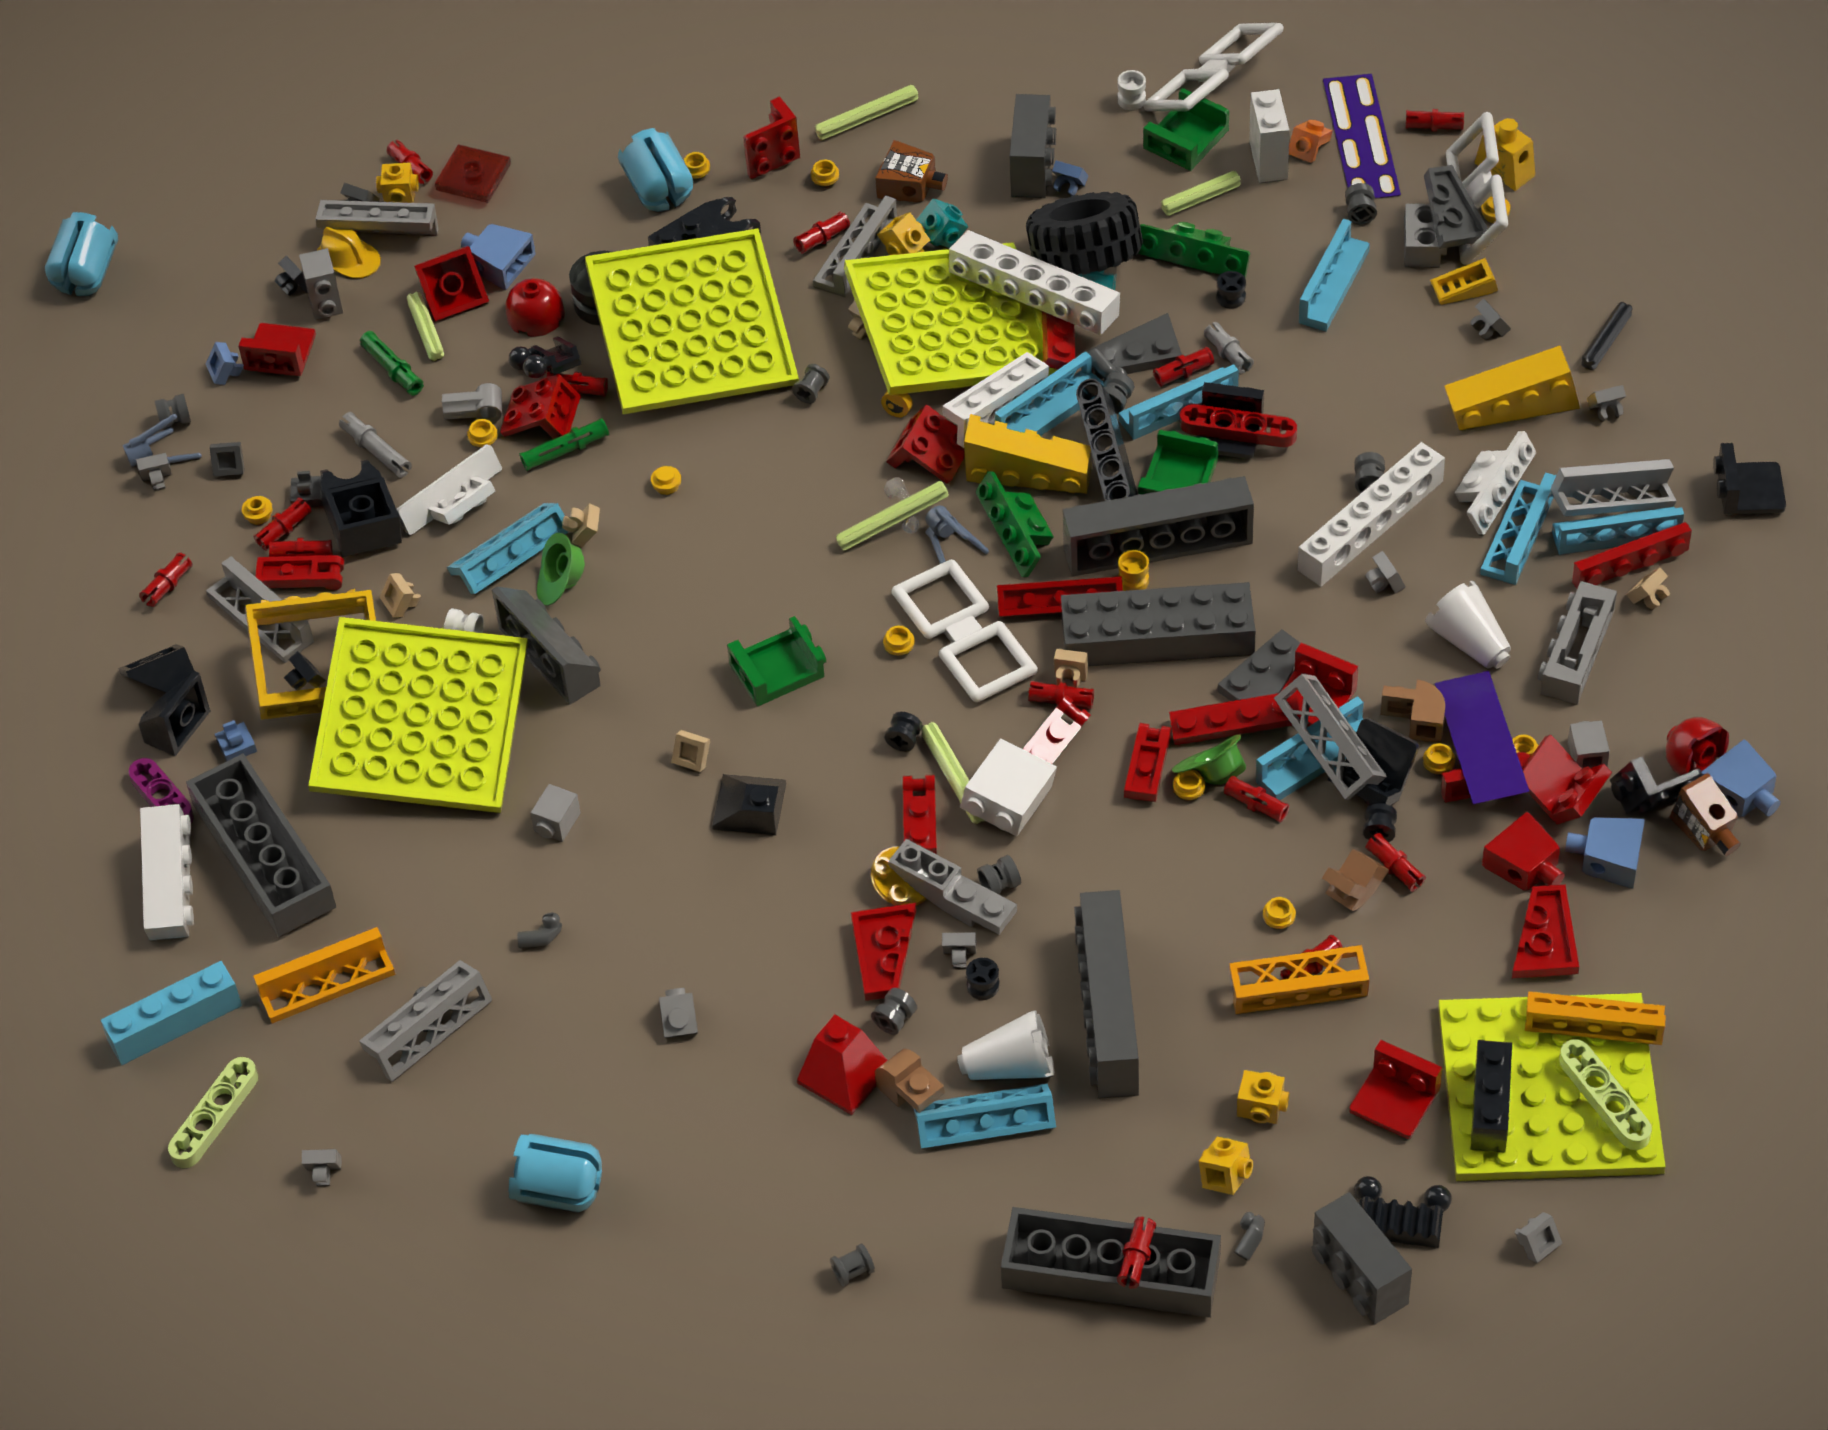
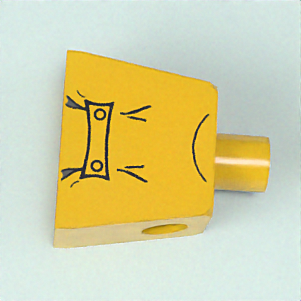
(1515, 154)

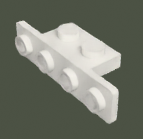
(1493, 480)
(452, 493)

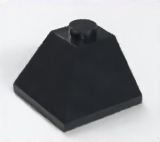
(161, 669)
(175, 715)
(749, 804)

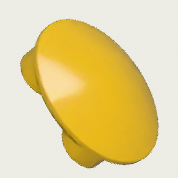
(890, 884)

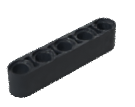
(1101, 437)

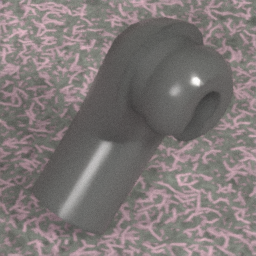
(1102, 365)
(544, 935)
(1253, 1235)

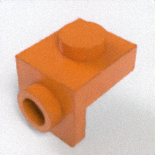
(1307, 139)

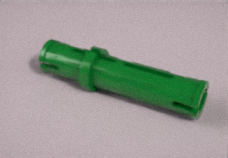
(397, 369)
(596, 429)

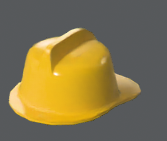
(349, 253)

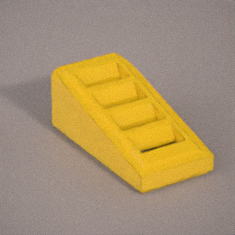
(1472, 272)

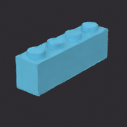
(171, 1012)

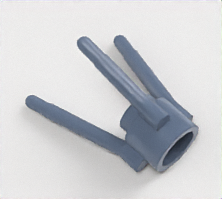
(139, 446)
(944, 524)

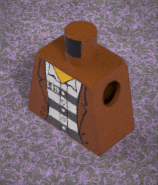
(908, 174)
(1706, 815)

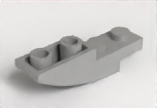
(949, 890)

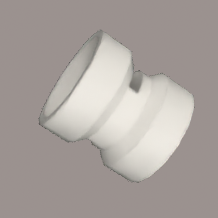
(1131, 95)
(459, 621)

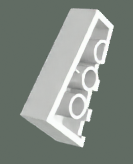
(166, 872)

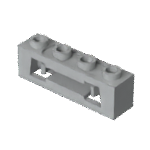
(1559, 674)

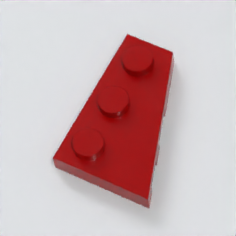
(1547, 936)
(882, 946)

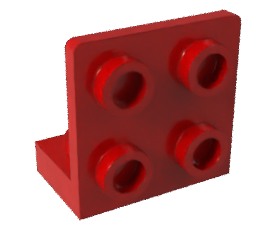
(772, 144)
(277, 349)
(544, 403)
(931, 443)
(1333, 673)
(1560, 783)
(1397, 1090)

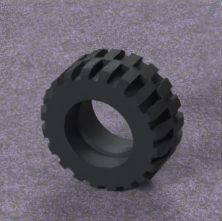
(1086, 232)

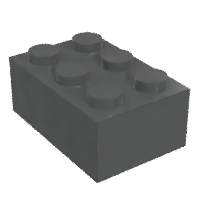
(1031, 145)
(1361, 1258)

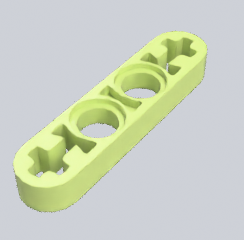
(1608, 1092)
(216, 1113)

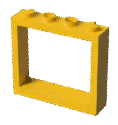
(297, 609)

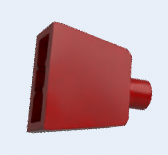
(1524, 854)

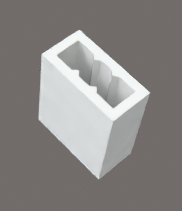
(1269, 135)
(1008, 787)

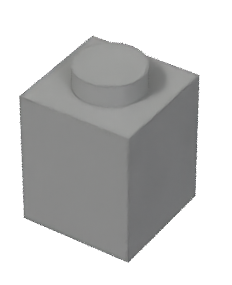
(1588, 744)
(555, 812)

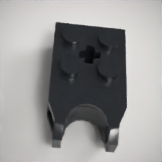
(703, 222)
(360, 511)

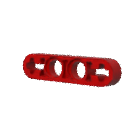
(1237, 430)

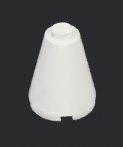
(1470, 626)
(1009, 1052)

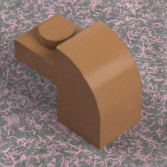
(1422, 705)
(1355, 880)
(905, 1080)

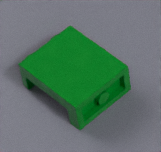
(1187, 135)
(1179, 462)
(778, 663)

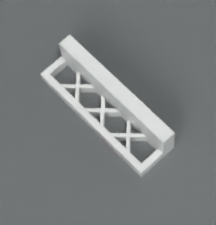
(995, 392)

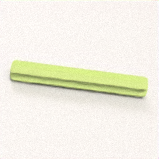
(866, 112)
(892, 515)
(947, 762)

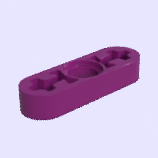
(158, 782)

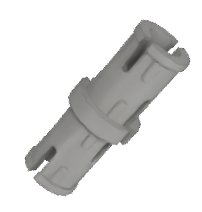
(1228, 347)

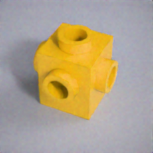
(397, 183)
(904, 235)
(1262, 1097)
(1225, 1165)

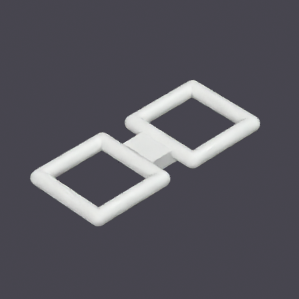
(1214, 67)
(1481, 183)
(964, 630)

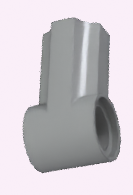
(482, 403)

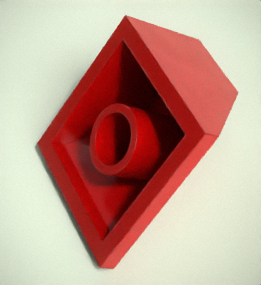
(451, 283)
(841, 1065)

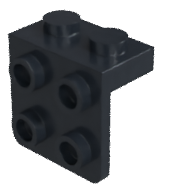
(1238, 399)
(1748, 485)
(1394, 756)
(1638, 790)

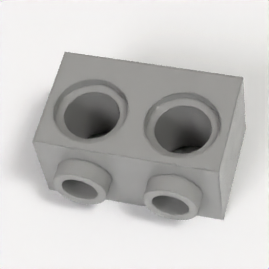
(1420, 237)
(321, 283)

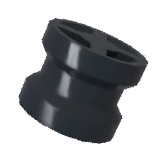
(1231, 289)
(903, 731)
(1380, 819)
(986, 971)

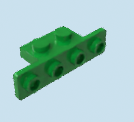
(1194, 248)
(1016, 522)

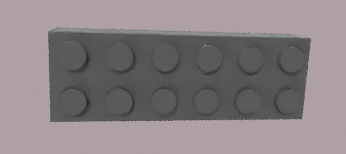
(1159, 525)
(1160, 624)
(261, 845)
(1106, 994)
(1084, 1256)

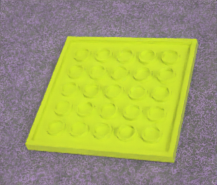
(691, 321)
(936, 326)
(419, 715)
(1550, 1121)

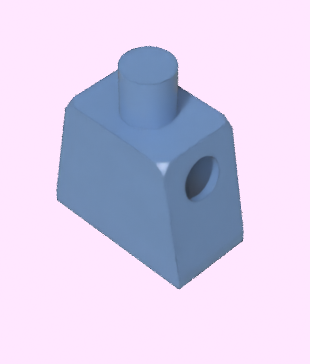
(500, 253)
(1745, 780)
(1609, 849)

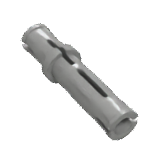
(366, 437)

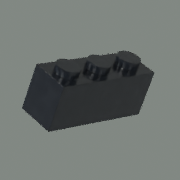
(1491, 1096)

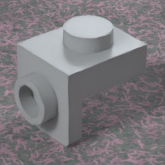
(678, 1013)

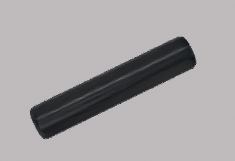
(1607, 335)

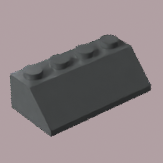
(549, 647)

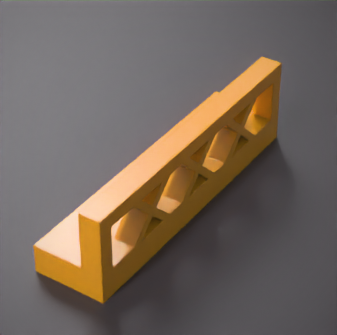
(321, 969)
(1301, 990)
(1595, 1018)

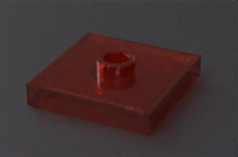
(473, 173)

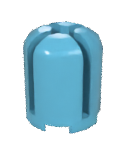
(656, 170)
(80, 255)
(555, 1173)

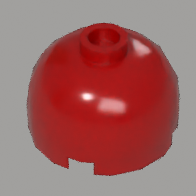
(534, 307)
(1695, 744)

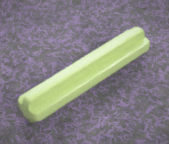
(1200, 193)
(425, 326)

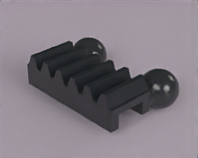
(538, 360)
(1405, 1222)

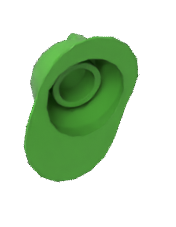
(560, 568)
(1216, 763)

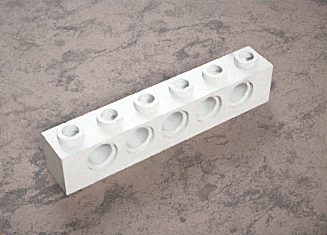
(1034, 282)
(1370, 514)

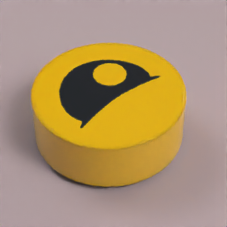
(897, 405)

